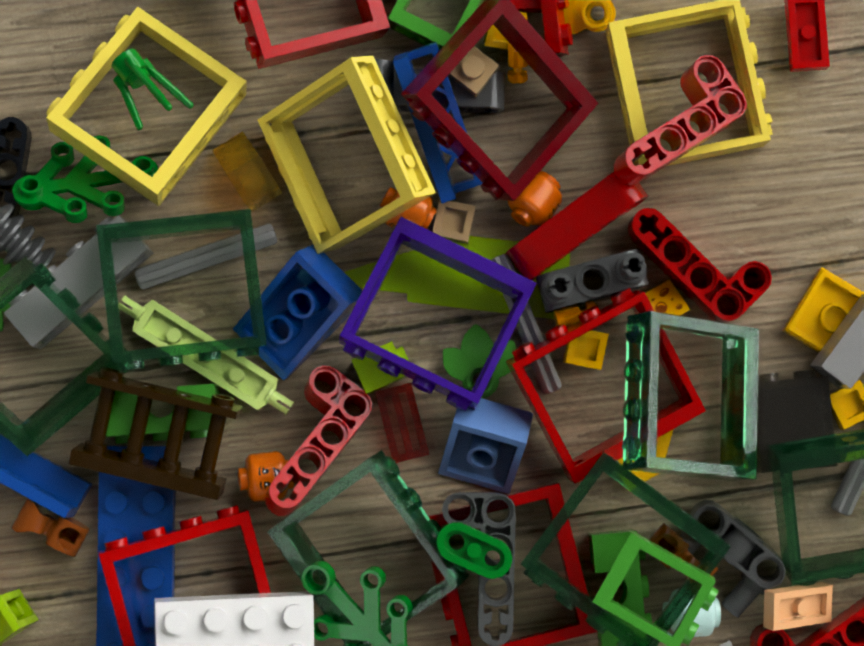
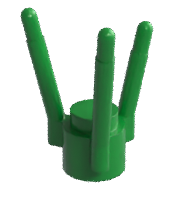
(136, 72)

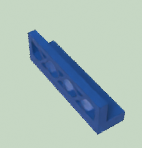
(431, 148)
(41, 480)

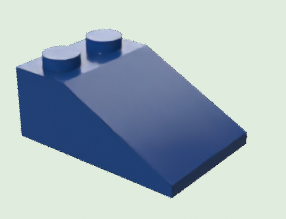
(301, 309)

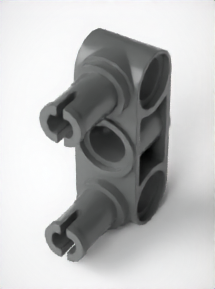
(617, 272)
(744, 554)

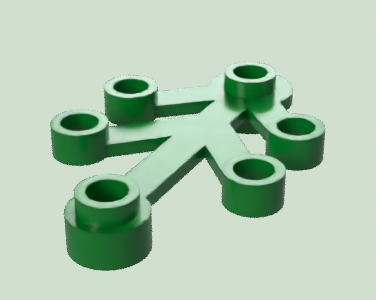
(40, 190)
(364, 624)

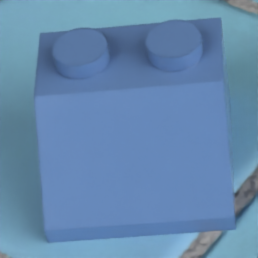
(486, 445)

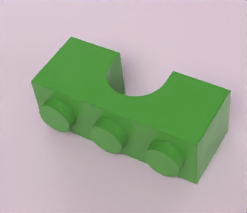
(124, 408)
(603, 552)

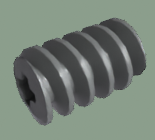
(18, 241)

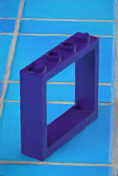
(461, 261)

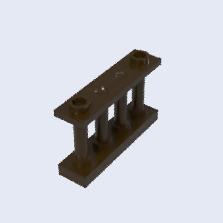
(131, 461)

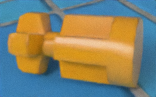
(517, 74)
(569, 314)

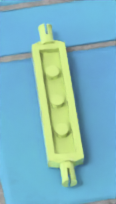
(231, 372)

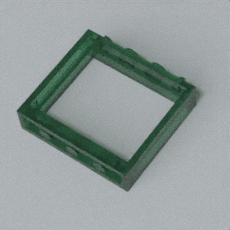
(176, 227)
(75, 395)
(738, 397)
(805, 455)
(301, 552)
(573, 597)

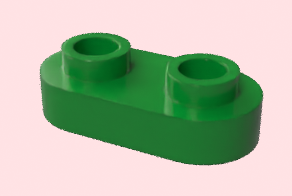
(474, 550)

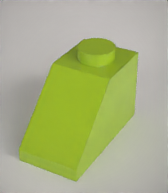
(14, 615)

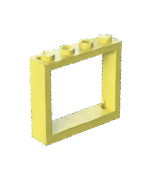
(743, 55)
(388, 133)
(192, 144)

